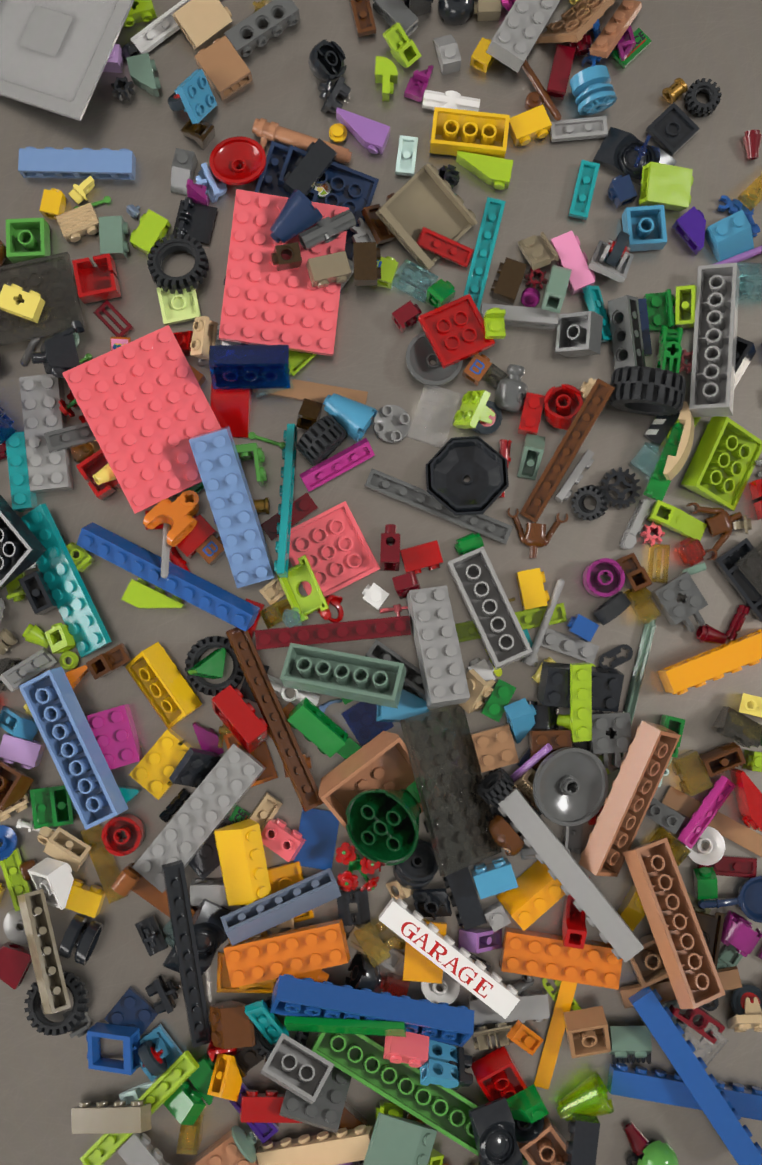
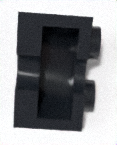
(545, 716)

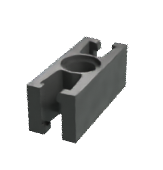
(396, 12)

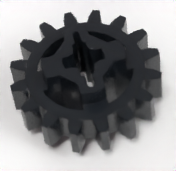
(620, 479)

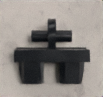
(339, 88)
(151, 935)
(167, 994)

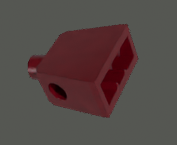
(390, 554)
(14, 963)

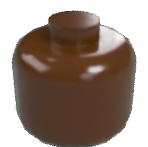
(533, 100)
(25, 866)

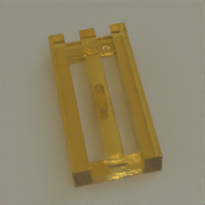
(658, 565)

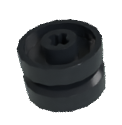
(418, 868)
(80, 939)

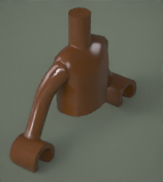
(717, 524)
(535, 533)

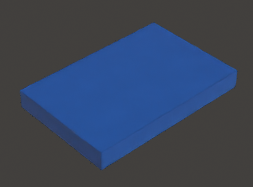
(320, 832)

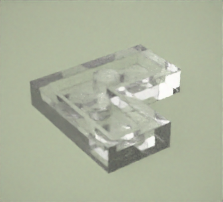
(705, 1048)

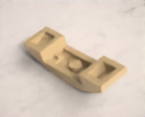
(675, 463)

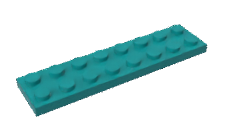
(66, 584)

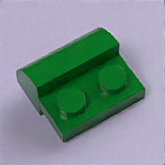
(51, 806)

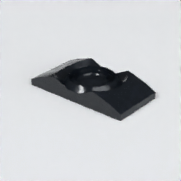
(619, 155)
(738, 580)
(208, 935)
(495, 1134)

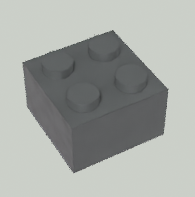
(579, 334)

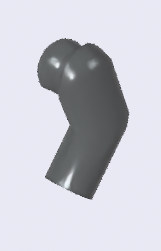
(524, 984)

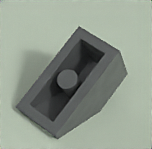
(183, 168)

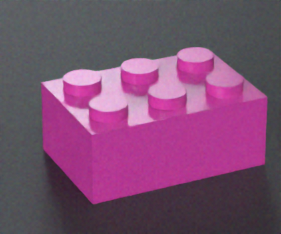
(116, 736)

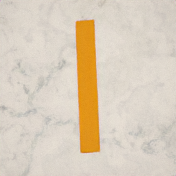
(554, 1035)

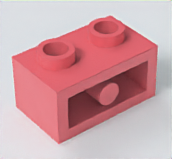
(282, 839)
(409, 1049)

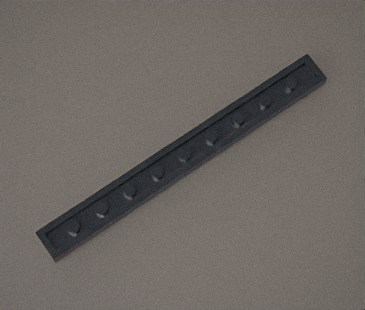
(187, 953)

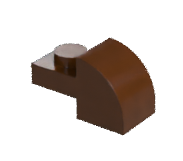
(635, 575)
(109, 661)

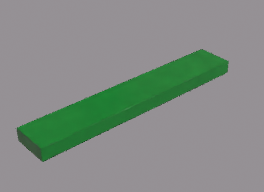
(345, 1026)

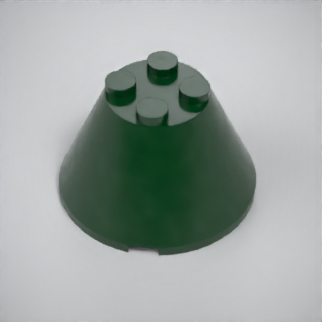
(384, 825)

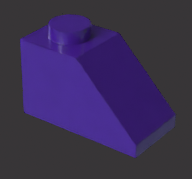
(692, 229)

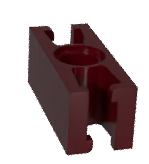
(560, 72)
(701, 1024)

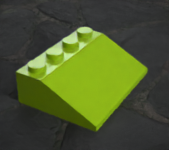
(723, 462)

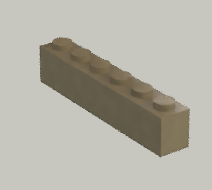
(44, 952)

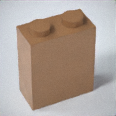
(223, 67)

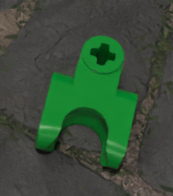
(669, 349)

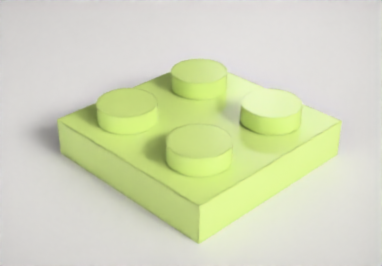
(178, 307)

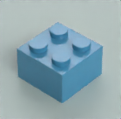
(646, 227)
(493, 877)

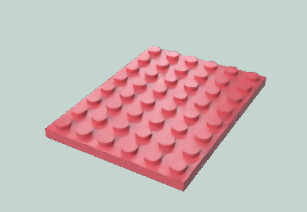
(272, 304)
(143, 413)

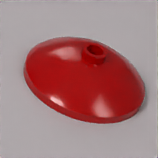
(237, 160)

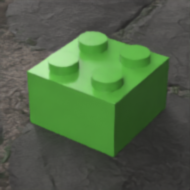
(27, 239)

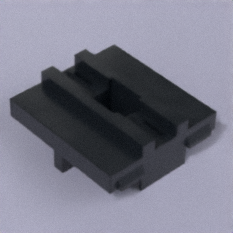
(432, 902)
(363, 912)

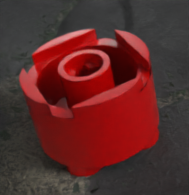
(562, 405)
(112, 836)

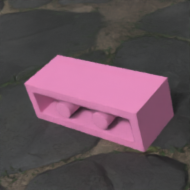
(572, 258)

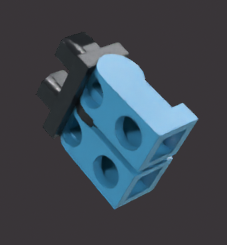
(446, 1066)

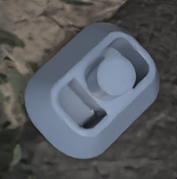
(133, 211)

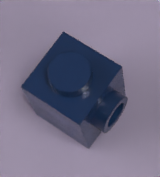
(622, 191)

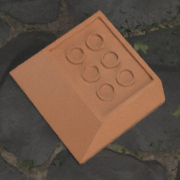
(377, 765)

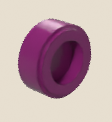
(530, 297)

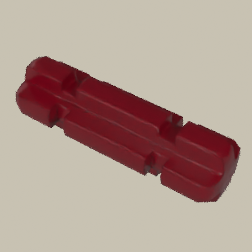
(737, 622)

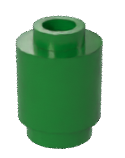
(468, 543)

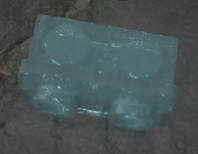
(414, 280)
(647, 458)

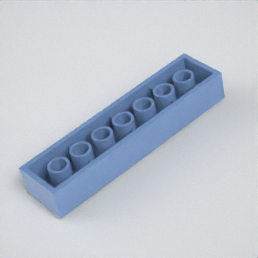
(232, 507)
(73, 747)

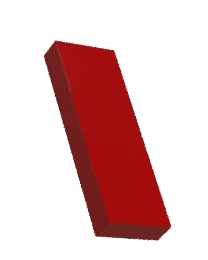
(444, 247)

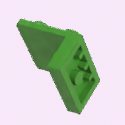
(247, 453)

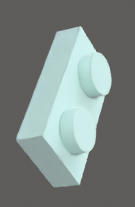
(406, 155)

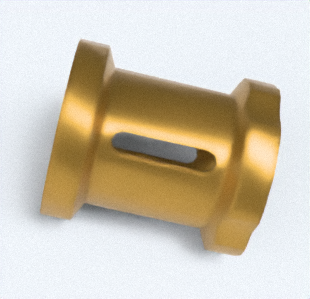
(676, 89)
(262, 505)

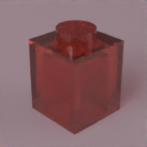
(394, 984)

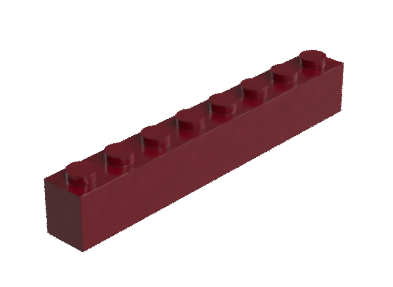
(333, 632)

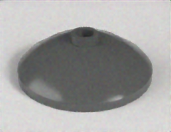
(418, 362)

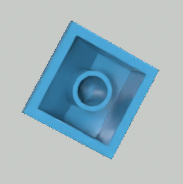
(730, 236)

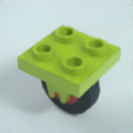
(478, 413)

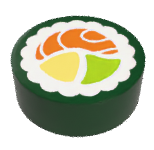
(323, 190)

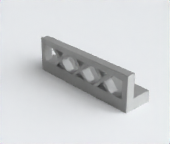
(525, 316)

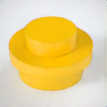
(338, 132)

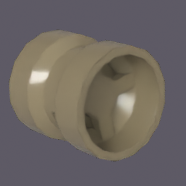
(6, 640)

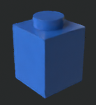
(582, 627)

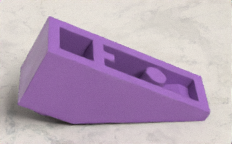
(367, 132)

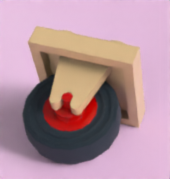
(747, 1006)

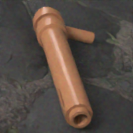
(273, 132)

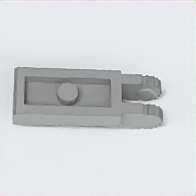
(635, 524)

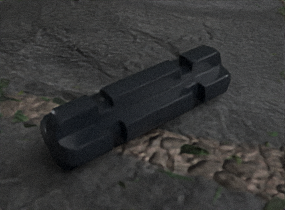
(174, 805)

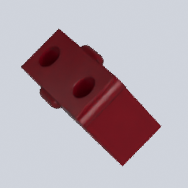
(405, 583)

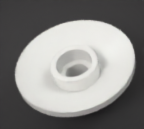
(713, 853)
(449, 992)

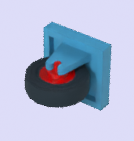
(193, 97)
(157, 1052)

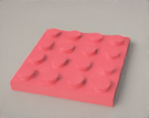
(332, 549)

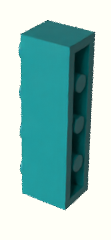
(21, 496)

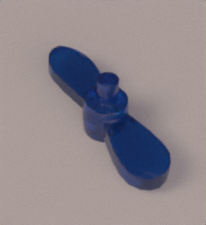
(642, 151)

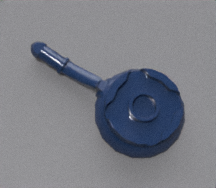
(748, 899)

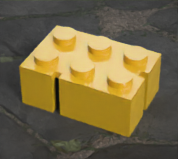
(160, 763)

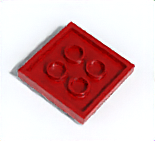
(455, 331)

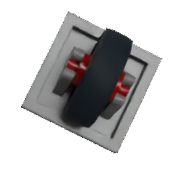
(612, 258)

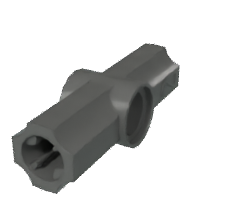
(327, 230)

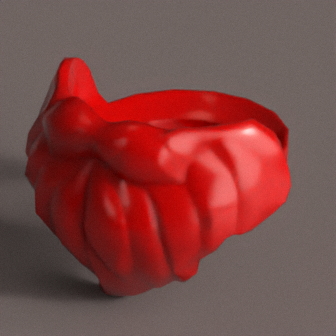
(335, 601)
(212, 1051)

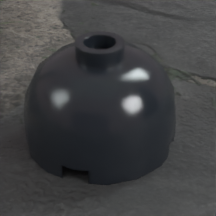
(455, 11)
(327, 60)
(363, 974)

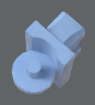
(206, 178)

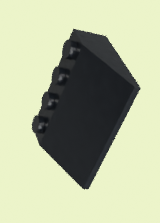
(17, 545)

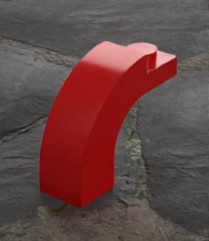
(573, 924)

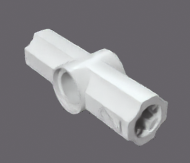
(449, 99)
(280, 691)

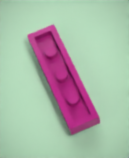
(337, 464)
(706, 812)

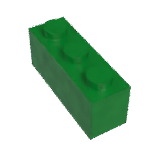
(317, 727)

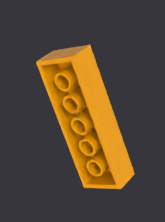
(712, 664)

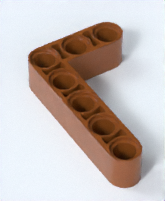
(131, 880)

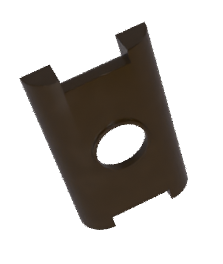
(713, 927)

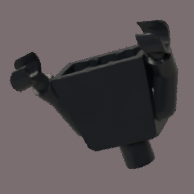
(59, 351)

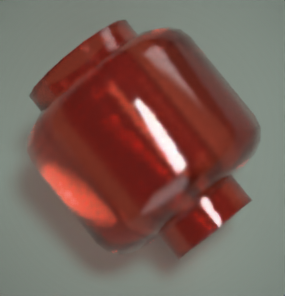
(691, 551)

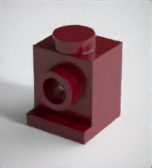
(406, 315)

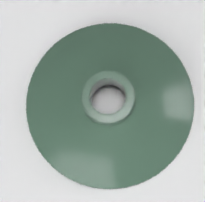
(245, 1143)

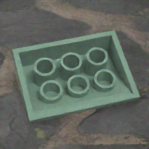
(400, 1142)

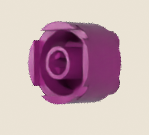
(611, 571)
(739, 933)

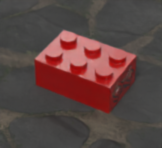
(240, 718)

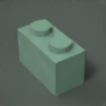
(113, 236)
(630, 1041)

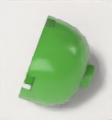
(658, 1154)

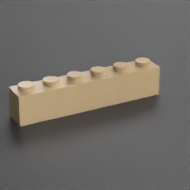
(318, 1149)

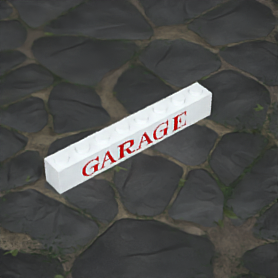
(449, 958)

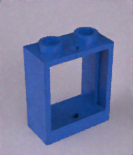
(131, 1042)

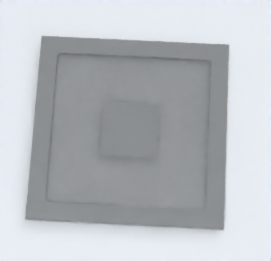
(57, 50)

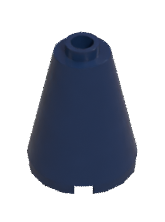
(294, 218)

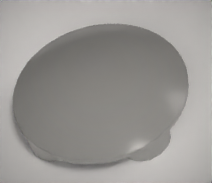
(391, 423)

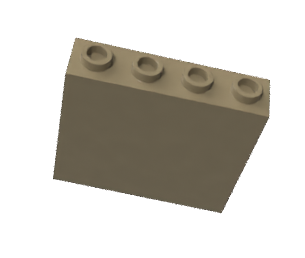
(429, 204)

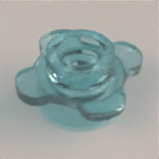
(292, 617)

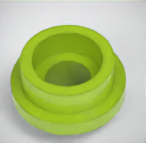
(75, 660)

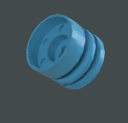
(593, 90)

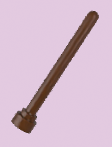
(542, 92)

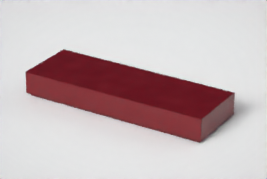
(735, 866)

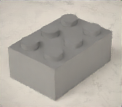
(297, 1068)

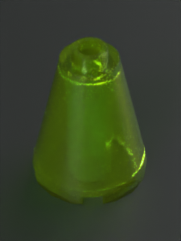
(586, 1099)

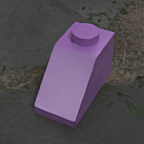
(480, 939)

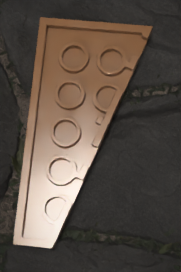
(575, 22)

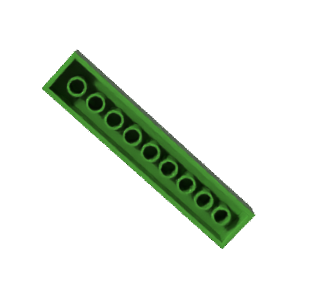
(400, 1084)

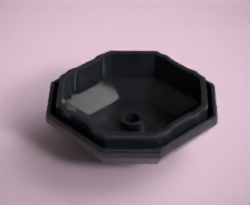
(461, 459)

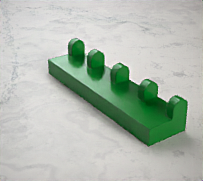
(657, 483)

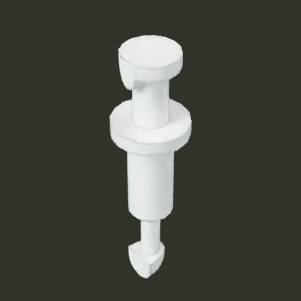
(28, 825)

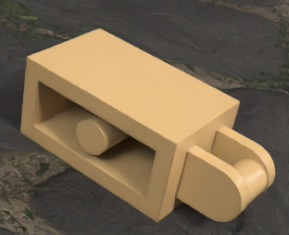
(64, 846)

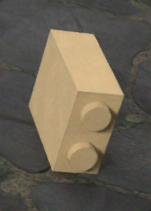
(202, 20)

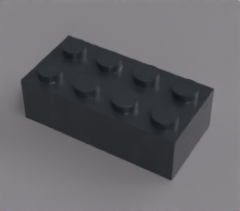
(555, 686)

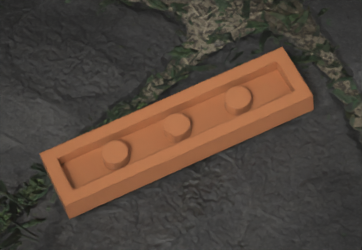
(615, 28)

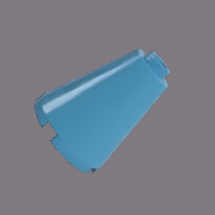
(350, 414)

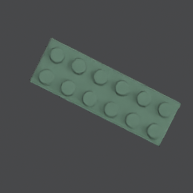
(343, 675)

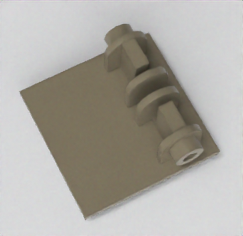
(482, 1033)

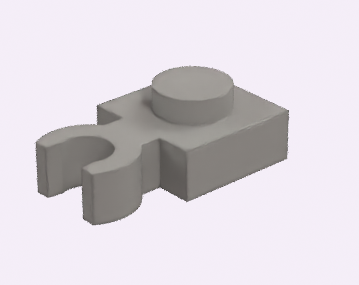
(362, 235)

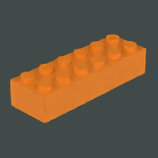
(287, 953)
(546, 957)

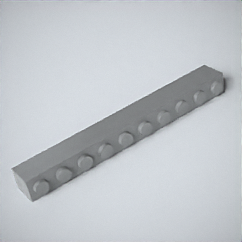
(571, 875)

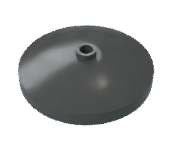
(570, 786)

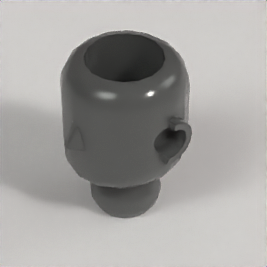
(511, 391)

